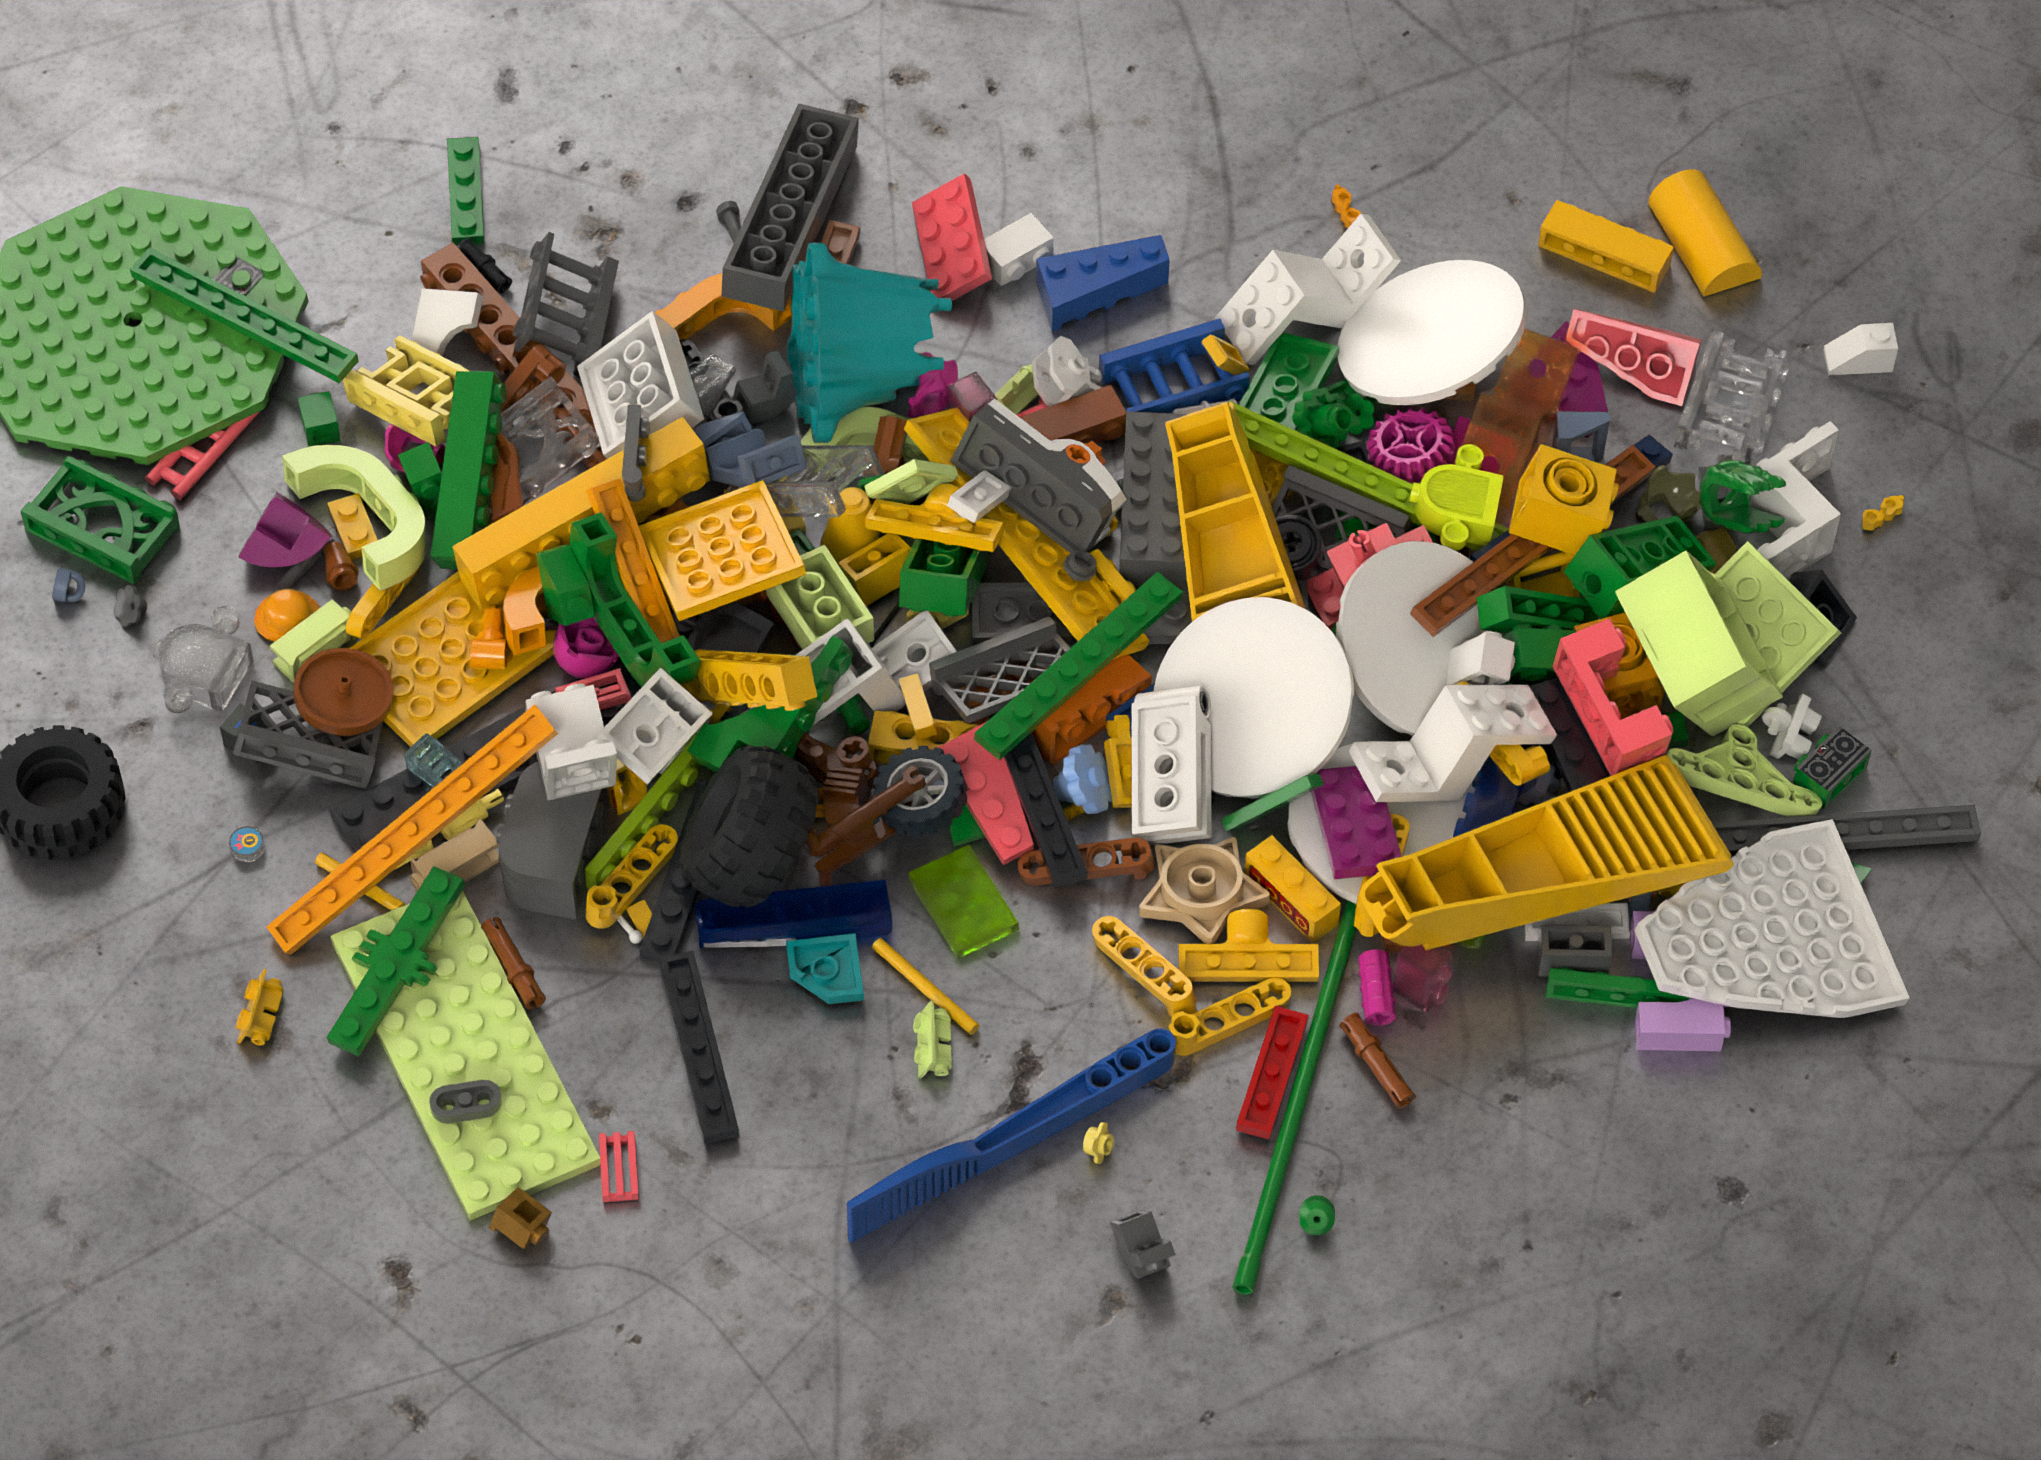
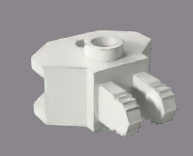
(1066, 373)

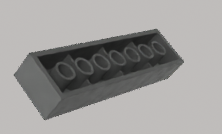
(789, 206)

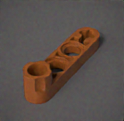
(532, 370)
(1129, 848)

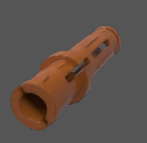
(519, 973)
(1370, 1050)

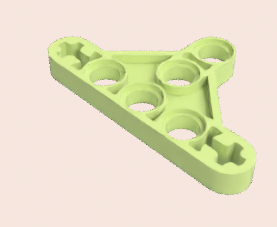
(1757, 775)

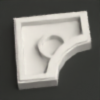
(443, 315)

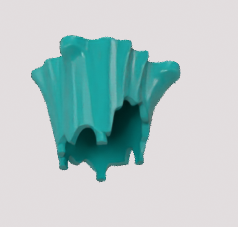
(855, 337)

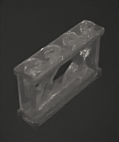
(555, 456)

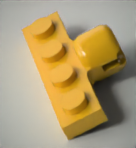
(934, 521)
(1248, 955)

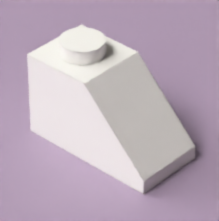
(1863, 350)

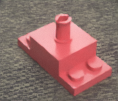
(1345, 558)

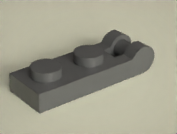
(635, 453)

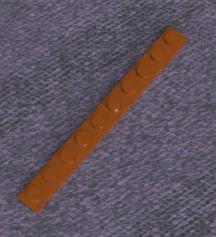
(1509, 558)

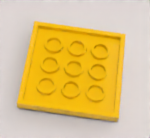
(721, 550)

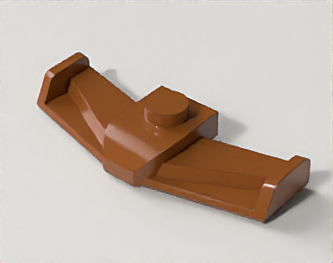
(506, 477)

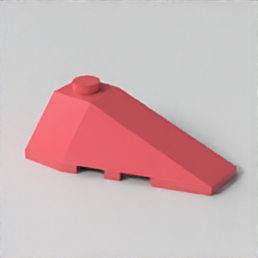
(1645, 356)

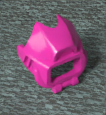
(933, 390)
(397, 441)

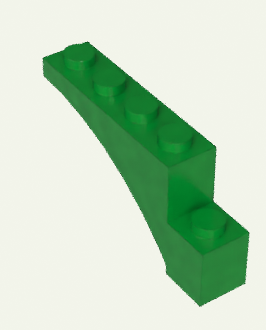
(775, 726)

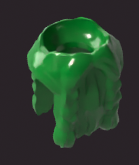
(1736, 508)

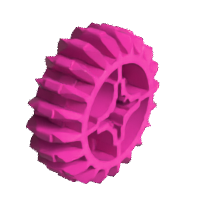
(1411, 444)

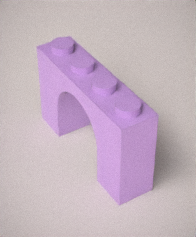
(1677, 1025)

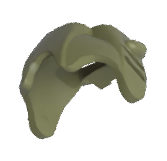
(1672, 488)

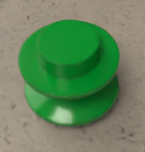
(1317, 1215)

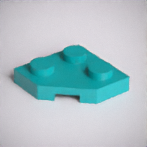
(827, 967)

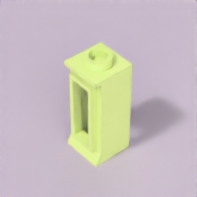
(316, 633)

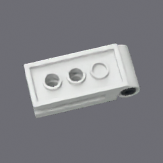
(1171, 765)

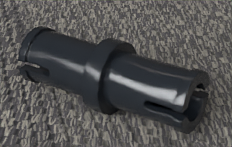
(485, 265)

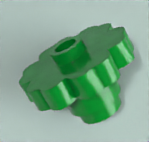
(1323, 417)

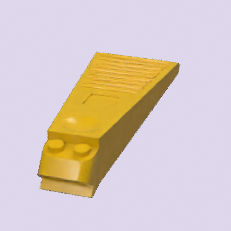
(1225, 514)
(1550, 860)

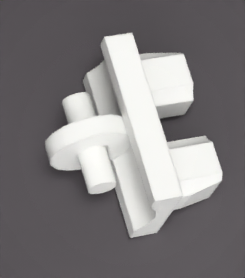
(1787, 725)

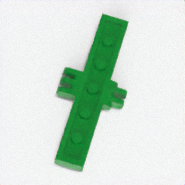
(395, 961)

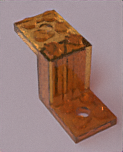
(1521, 407)

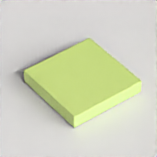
(911, 481)

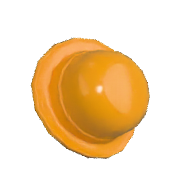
(283, 612)

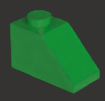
(564, 586)

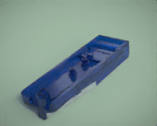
(797, 915)

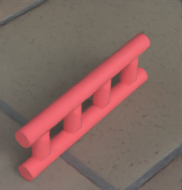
(202, 460)

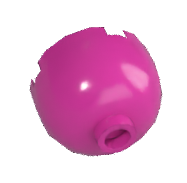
(583, 649)

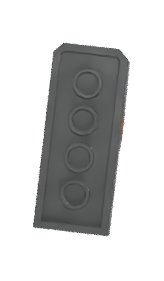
(1053, 483)

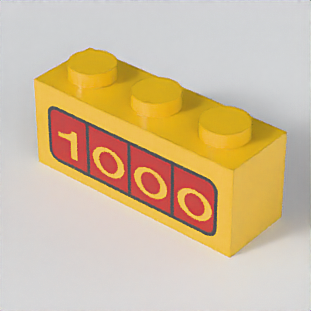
(1293, 889)

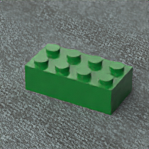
(941, 577)

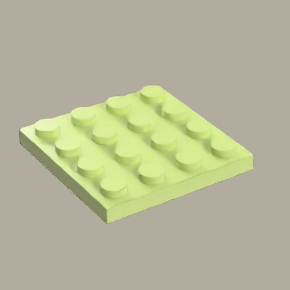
(1778, 616)

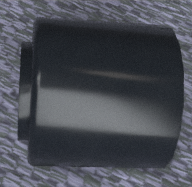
(1308, 555)

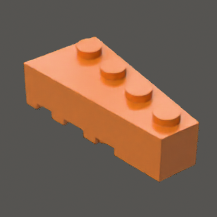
(1087, 709)

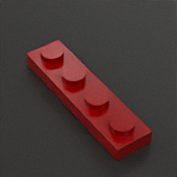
(1272, 1072)

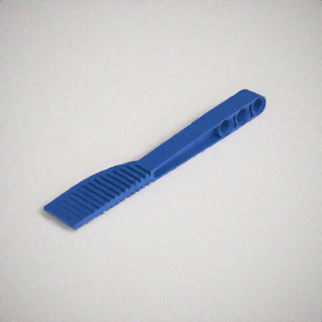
(1029, 1126)

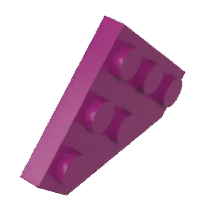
(1585, 385)

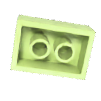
(820, 600)

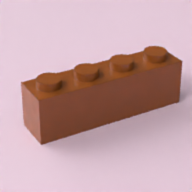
(1085, 418)

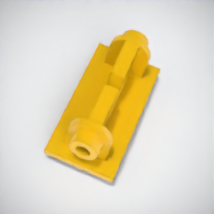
(253, 1020)

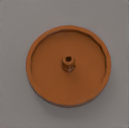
(343, 691)

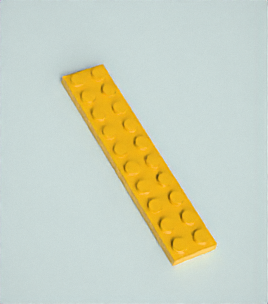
(1037, 556)

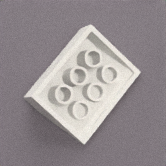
(639, 369)

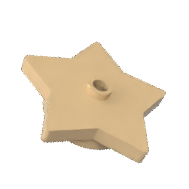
(1201, 887)

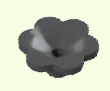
(129, 605)

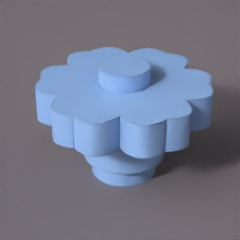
(1084, 780)

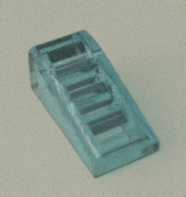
(425, 754)

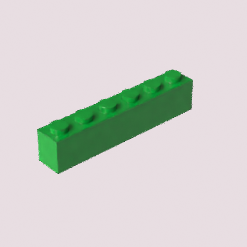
(468, 462)

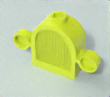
(1459, 500)

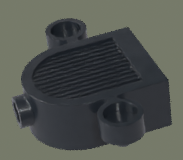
(728, 629)

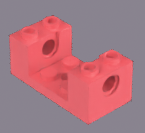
(1582, 666)

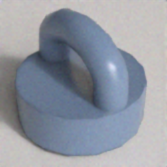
(62, 585)

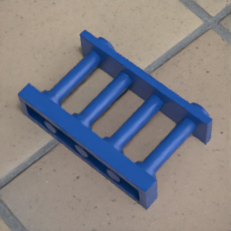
(1164, 350)

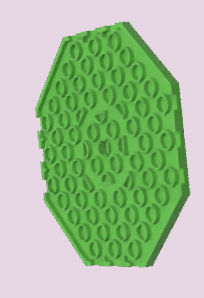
(144, 390)

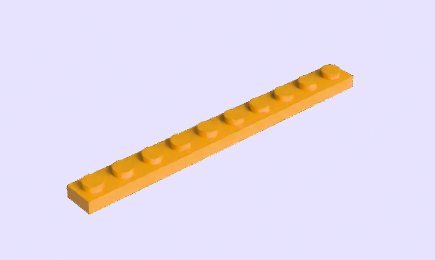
(412, 830)

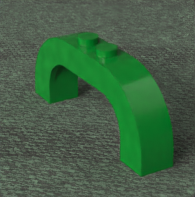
(616, 613)

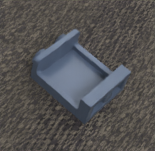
(749, 460)

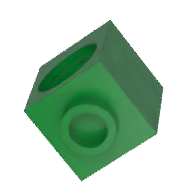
(319, 419)

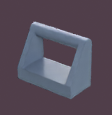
(1575, 425)

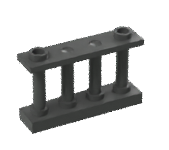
(595, 303)

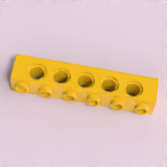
(753, 679)

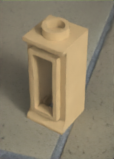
(461, 855)

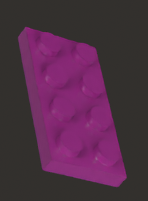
(1353, 824)

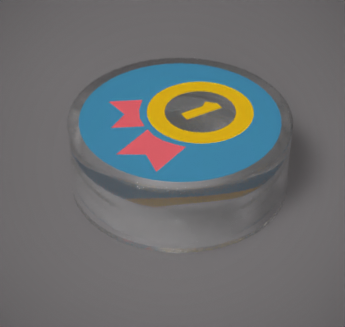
(246, 844)

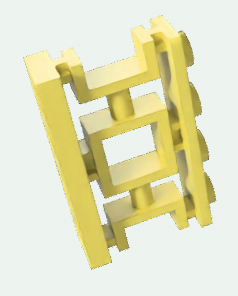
(389, 387)

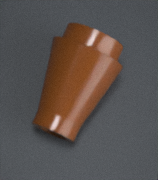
(340, 569)

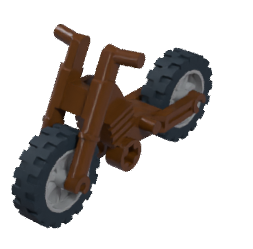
(848, 793)

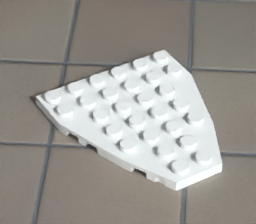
(1776, 932)

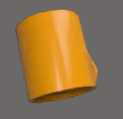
(490, 647)

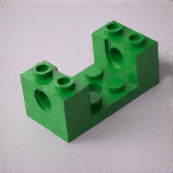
(1624, 554)

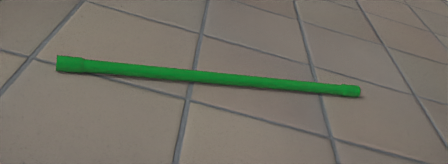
(1251, 1260)

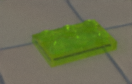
(963, 901)

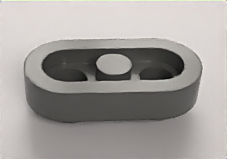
(465, 1099)

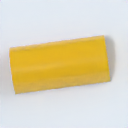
(1703, 232)

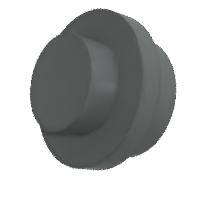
(1080, 565)

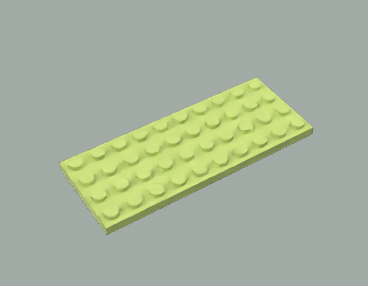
(471, 1030)

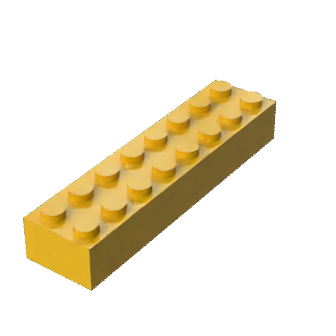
(508, 547)

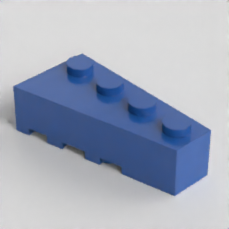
(1099, 276)

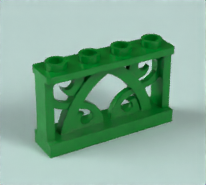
(100, 490)

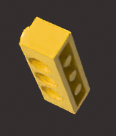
(892, 726)

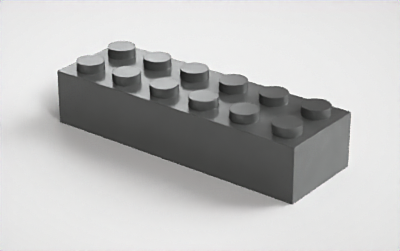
(1151, 514)

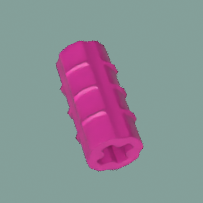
(1377, 987)

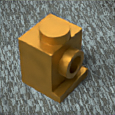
(521, 1219)

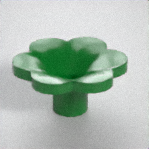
(1365, 419)

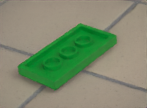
(1286, 372)

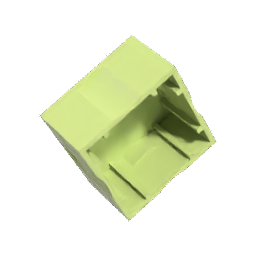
(1698, 644)

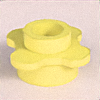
(1098, 1142)

